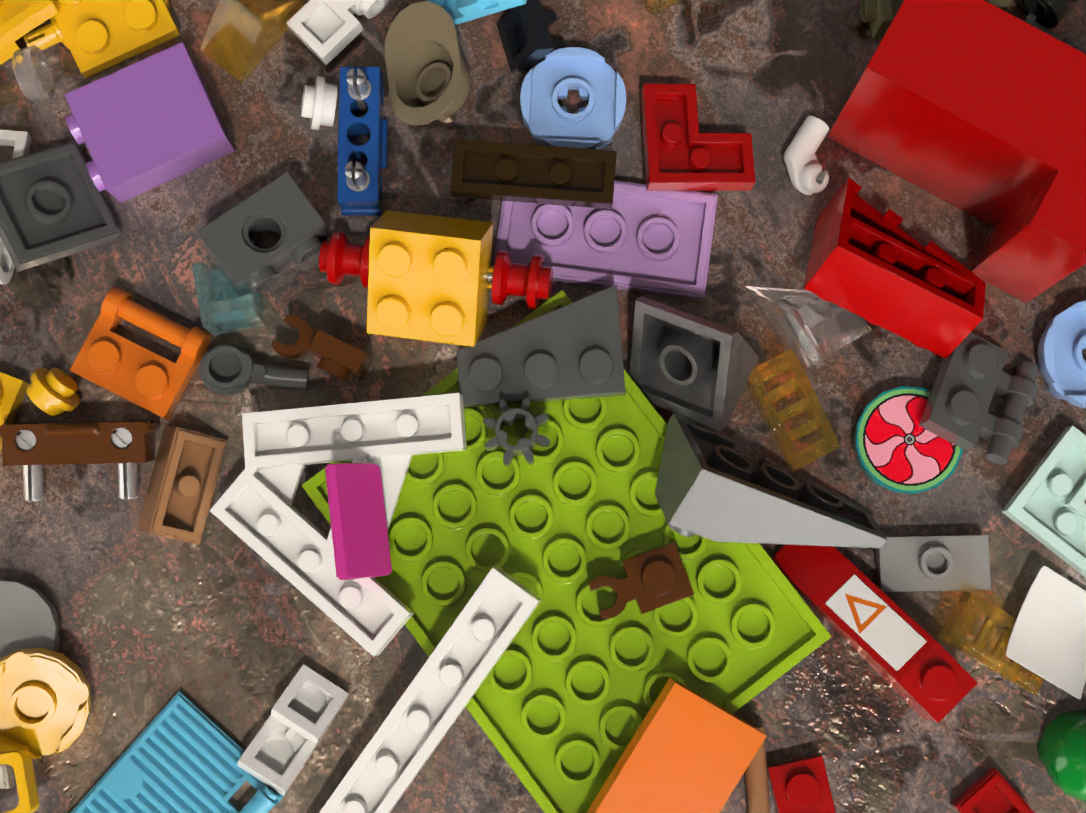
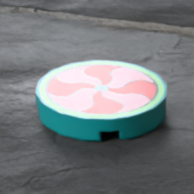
(896, 449)

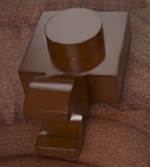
(335, 355)

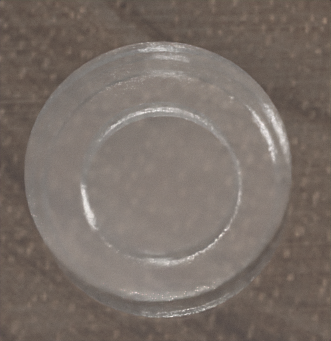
(33, 73)

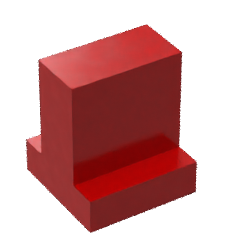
(986, 123)

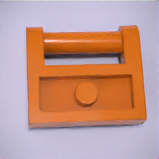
(132, 369)

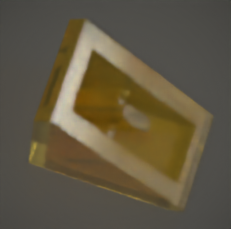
(245, 32)

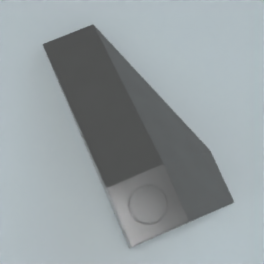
(730, 498)

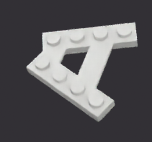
(361, 432)

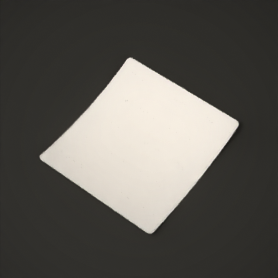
(1052, 632)

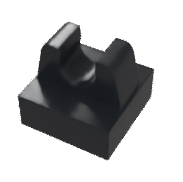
(527, 35)

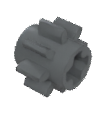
(509, 418)

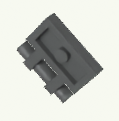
(964, 393)

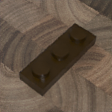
(533, 174)

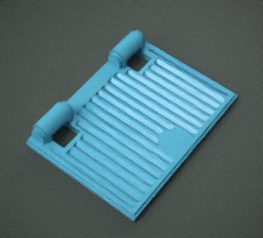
(178, 767)

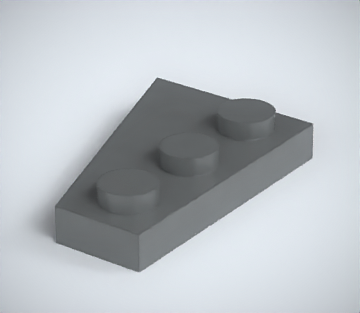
(549, 358)

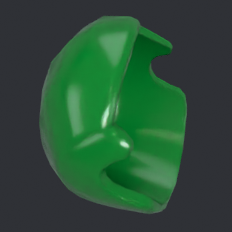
(1064, 753)

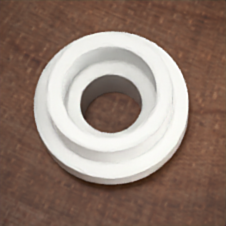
(319, 103)

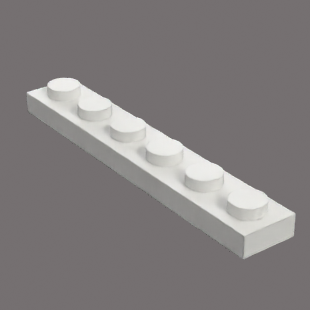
(435, 696)

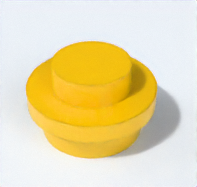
(53, 391)

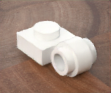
(330, 24)

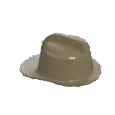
(425, 65)

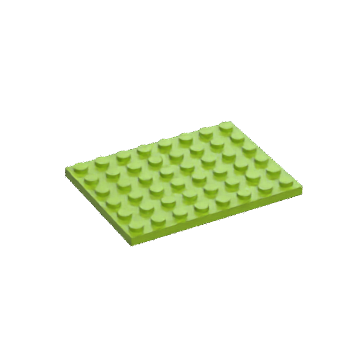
(569, 680)

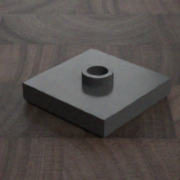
(51, 207)

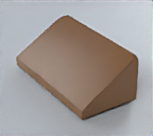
(182, 484)

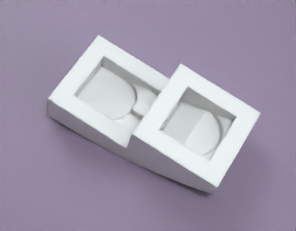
(293, 729)

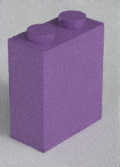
(147, 124)

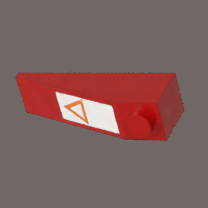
(877, 629)

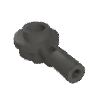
(230, 370)

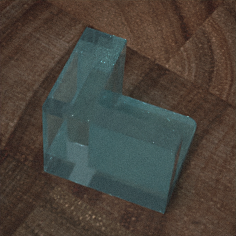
(221, 307)

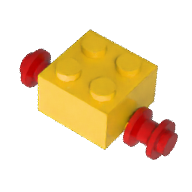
(432, 276)

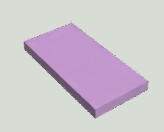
(642, 244)

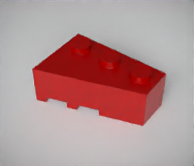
(891, 278)

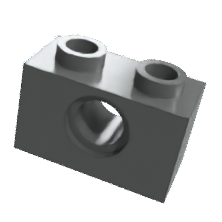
(275, 208)

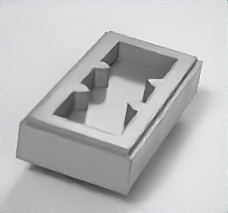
(934, 564)

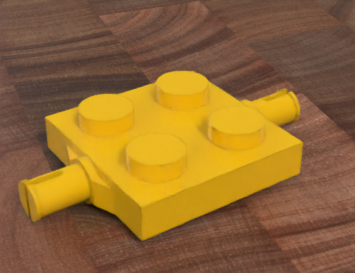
(105, 30)

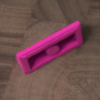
(358, 521)

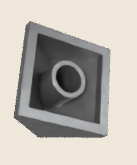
(688, 363)

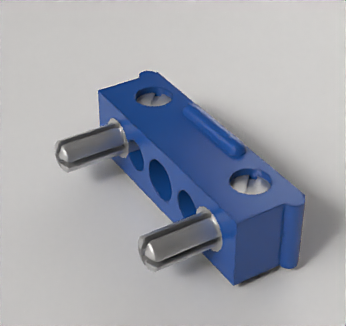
(358, 185)

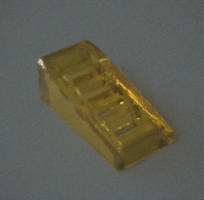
(799, 382)
(960, 622)

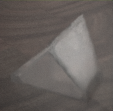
(808, 323)

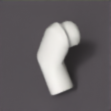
(801, 158)

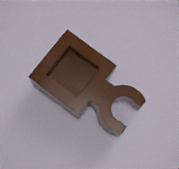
(651, 580)

